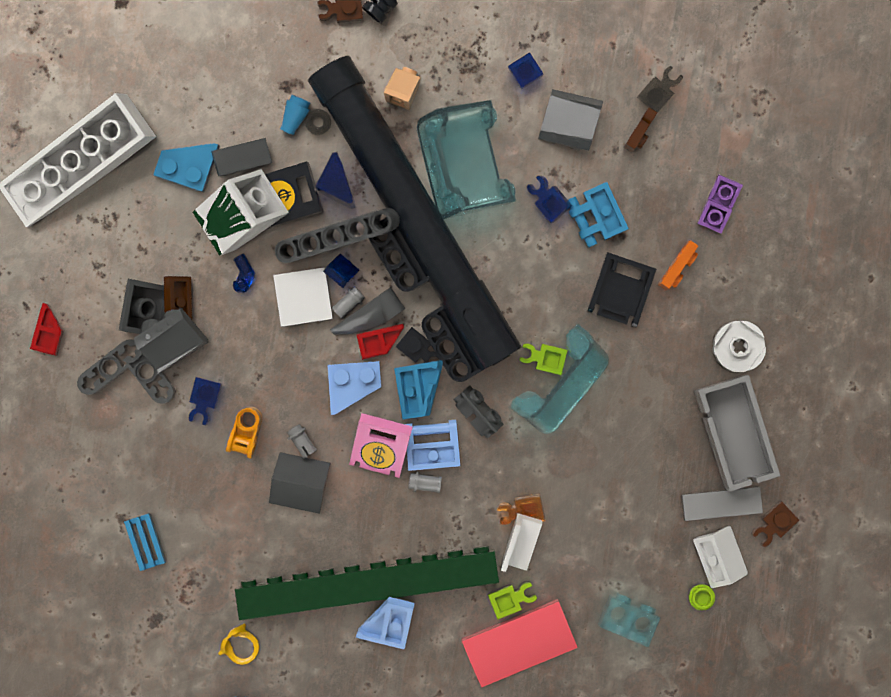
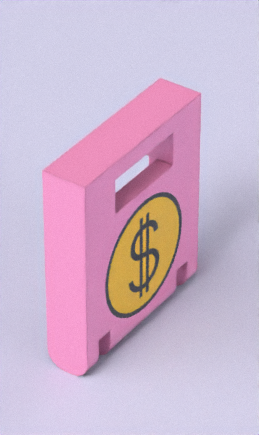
(379, 452)

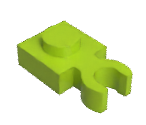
(548, 359)
(507, 601)

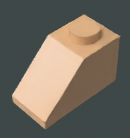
(402, 87)

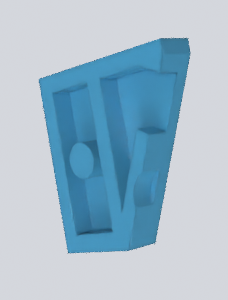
(187, 165)
(417, 388)

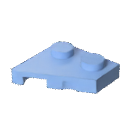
(352, 383)
(388, 623)

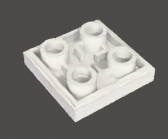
(303, 297)

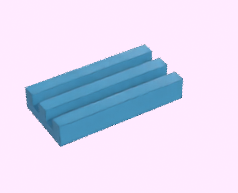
(135, 545)

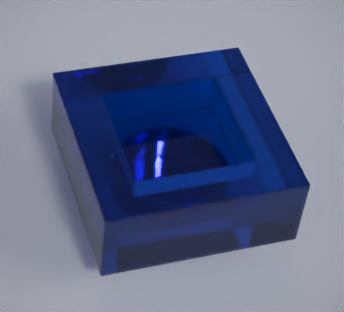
(525, 70)
(341, 270)

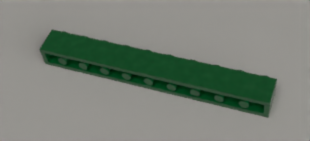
(366, 584)

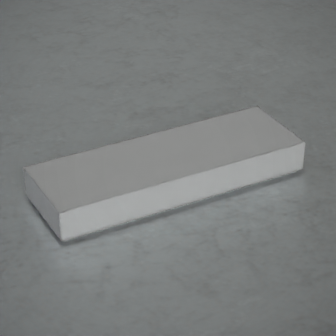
(721, 503)

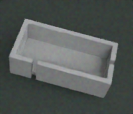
(737, 433)

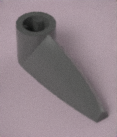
(371, 315)

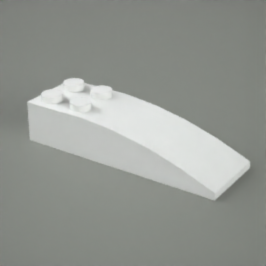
(77, 159)

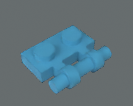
(604, 210)

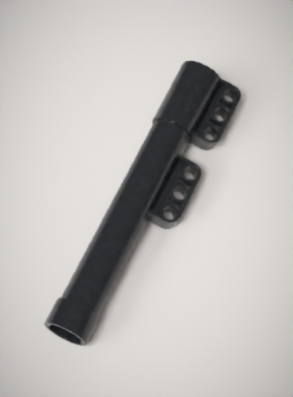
(422, 237)

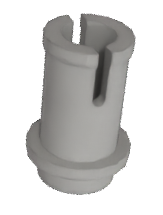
(348, 302)
(301, 440)
(424, 482)

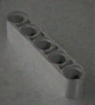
(347, 231)

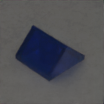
(334, 182)

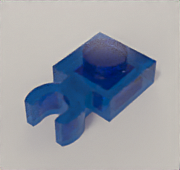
(551, 201)
(204, 395)

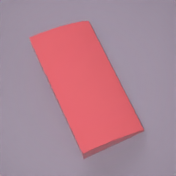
(519, 643)

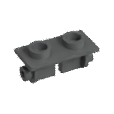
(487, 419)

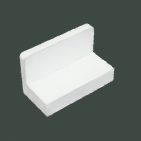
(521, 542)
(720, 557)

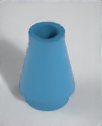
(295, 112)

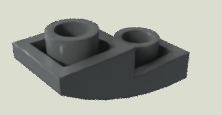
(241, 157)

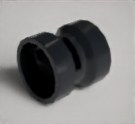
(378, 8)

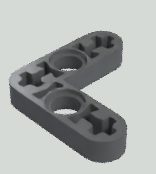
(134, 365)

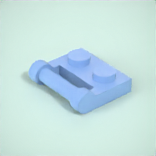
(433, 454)

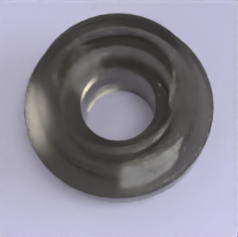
(314, 114)

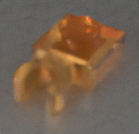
(525, 505)

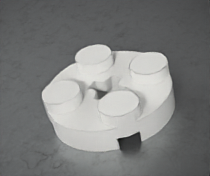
(724, 348)

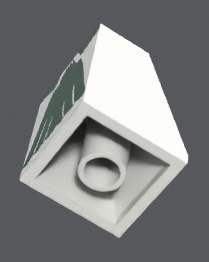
(239, 211)

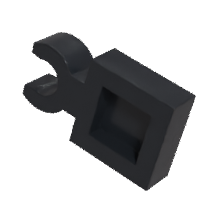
(415, 346)

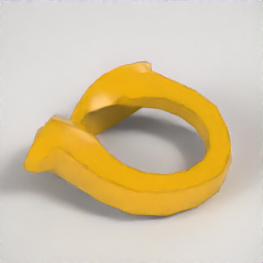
(227, 649)

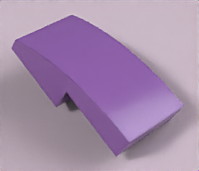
(719, 203)

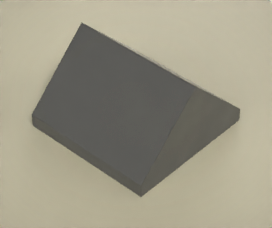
(141, 303)
(299, 482)

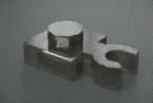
(657, 92)

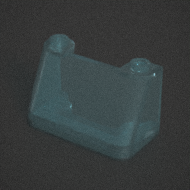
(462, 159)
(589, 364)

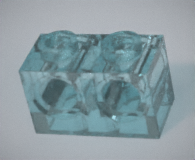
(626, 625)

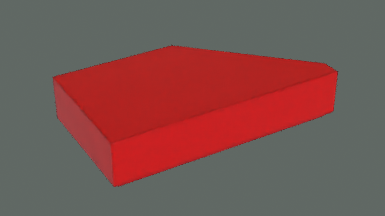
(47, 332)
(378, 341)

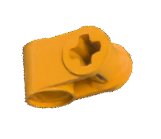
(244, 434)

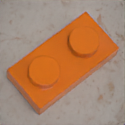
(673, 274)

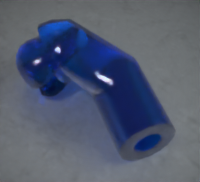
(245, 276)

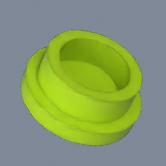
(701, 597)

